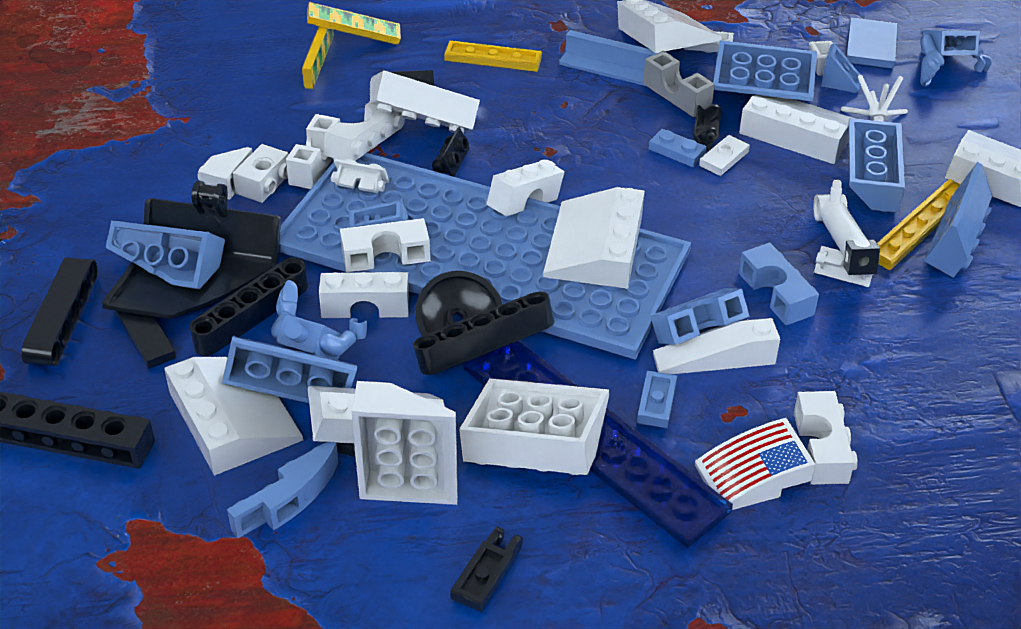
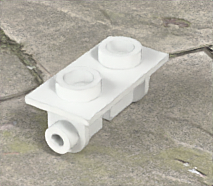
(371, 176)
(830, 264)

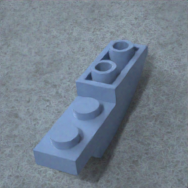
(297, 487)

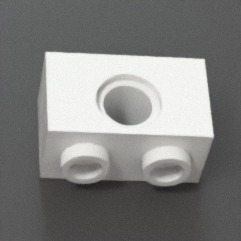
(261, 173)

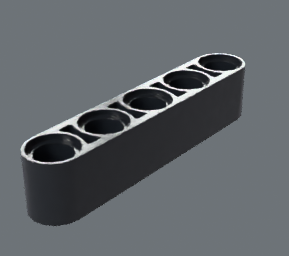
(245, 307)
(59, 312)
(483, 333)

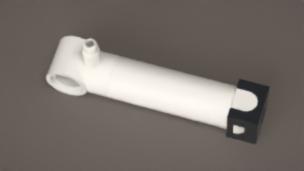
(859, 254)

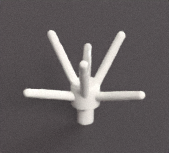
(877, 110)

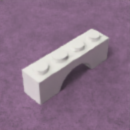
(356, 139)

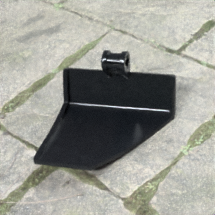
(248, 252)

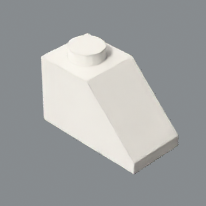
(220, 168)

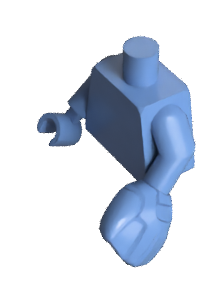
(949, 42)
(309, 336)

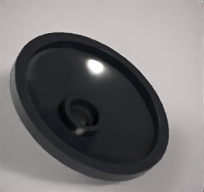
(452, 295)

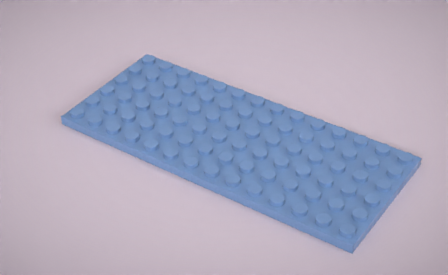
(499, 248)

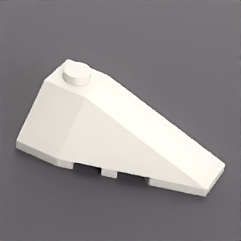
(723, 347)

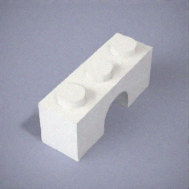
(308, 162)
(513, 188)
(405, 238)
(384, 289)
(823, 417)

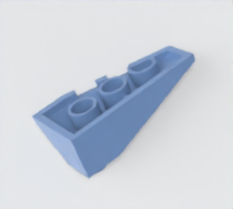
(172, 254)

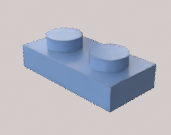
(677, 147)
(657, 399)

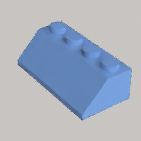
(876, 163)
(961, 224)
(282, 370)

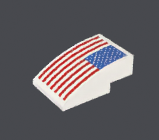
(757, 464)

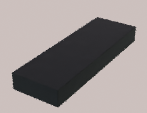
(147, 338)

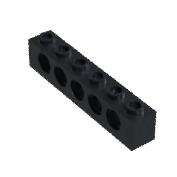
(75, 430)

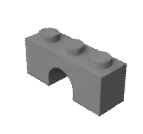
(664, 78)

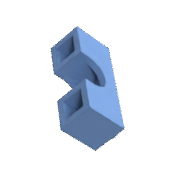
(791, 295)
(710, 310)

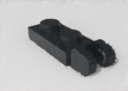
(485, 570)

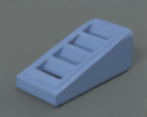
(382, 213)

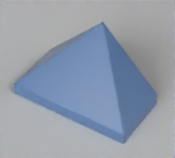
(840, 72)

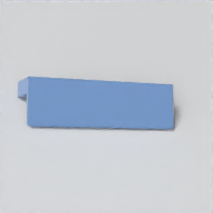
(605, 57)

